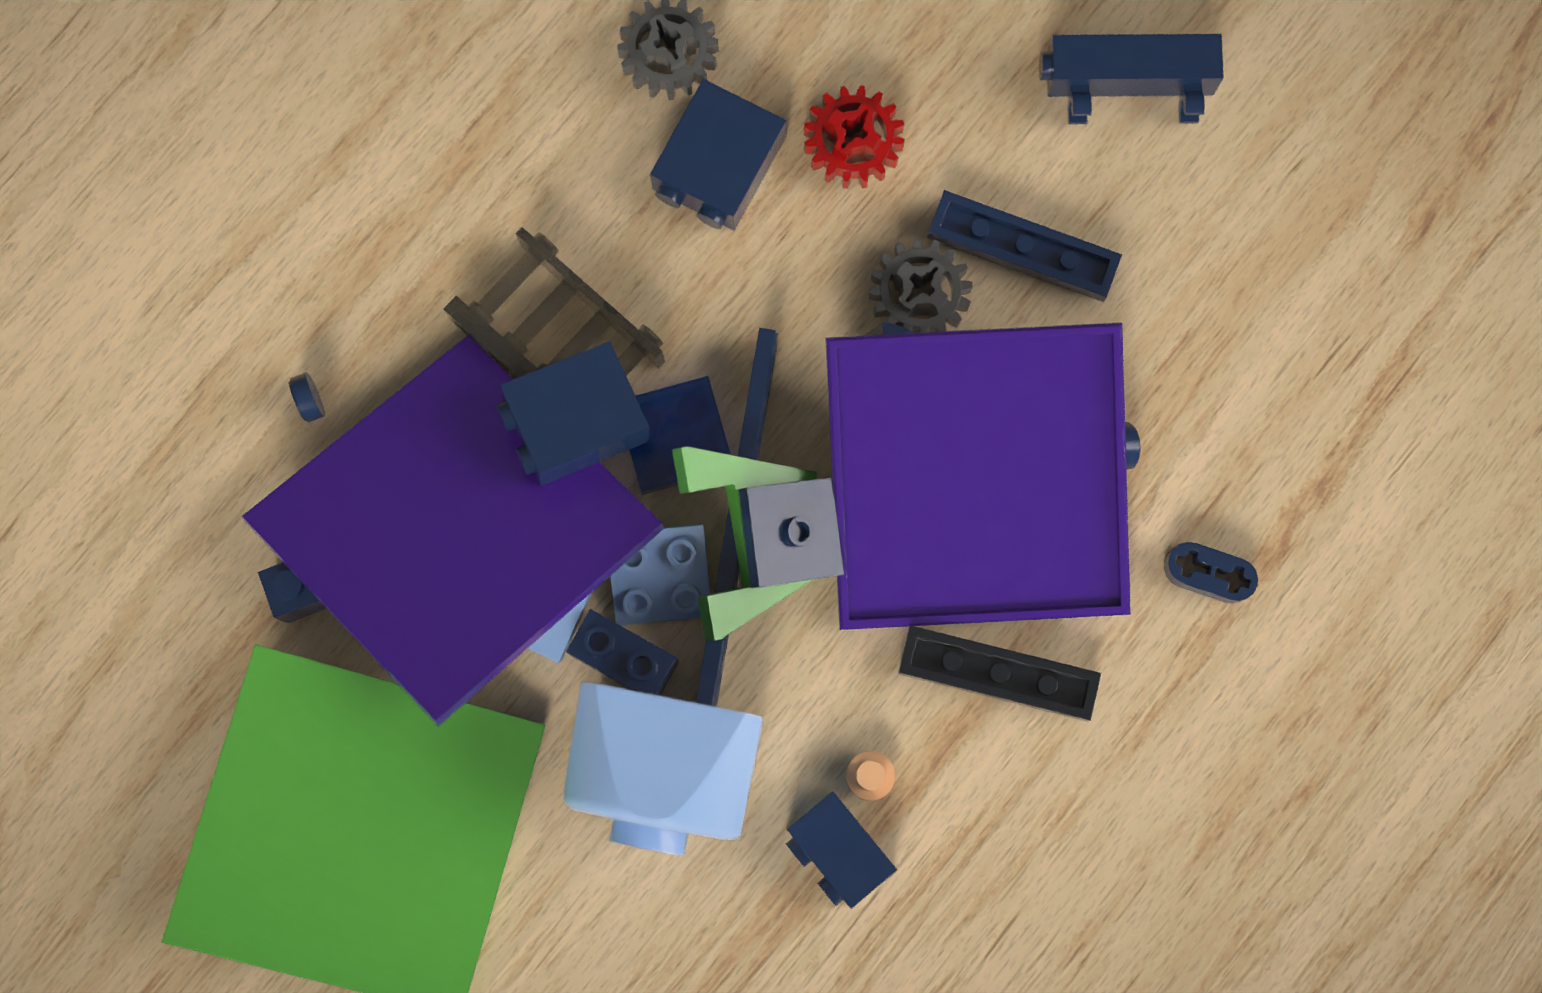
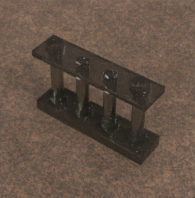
(510, 349)

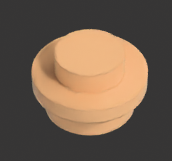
(870, 775)

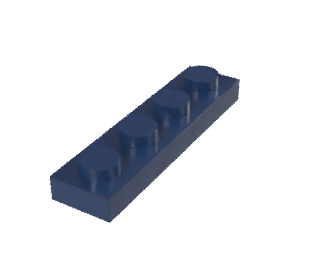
(1024, 246)

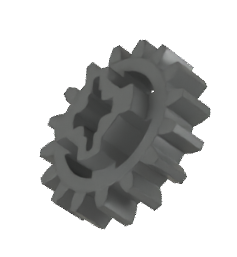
(682, 33)
(907, 276)

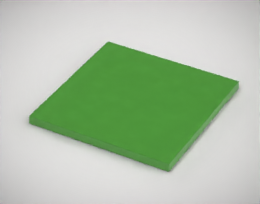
(352, 831)

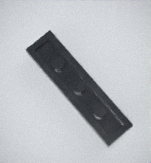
(999, 673)

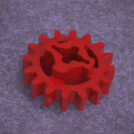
(837, 125)

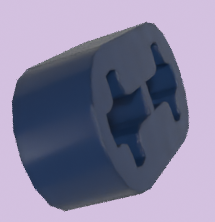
(1213, 561)

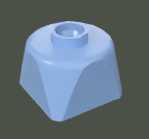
(660, 767)

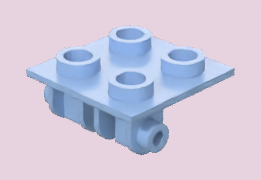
(663, 578)

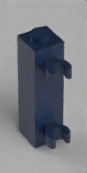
(1133, 66)

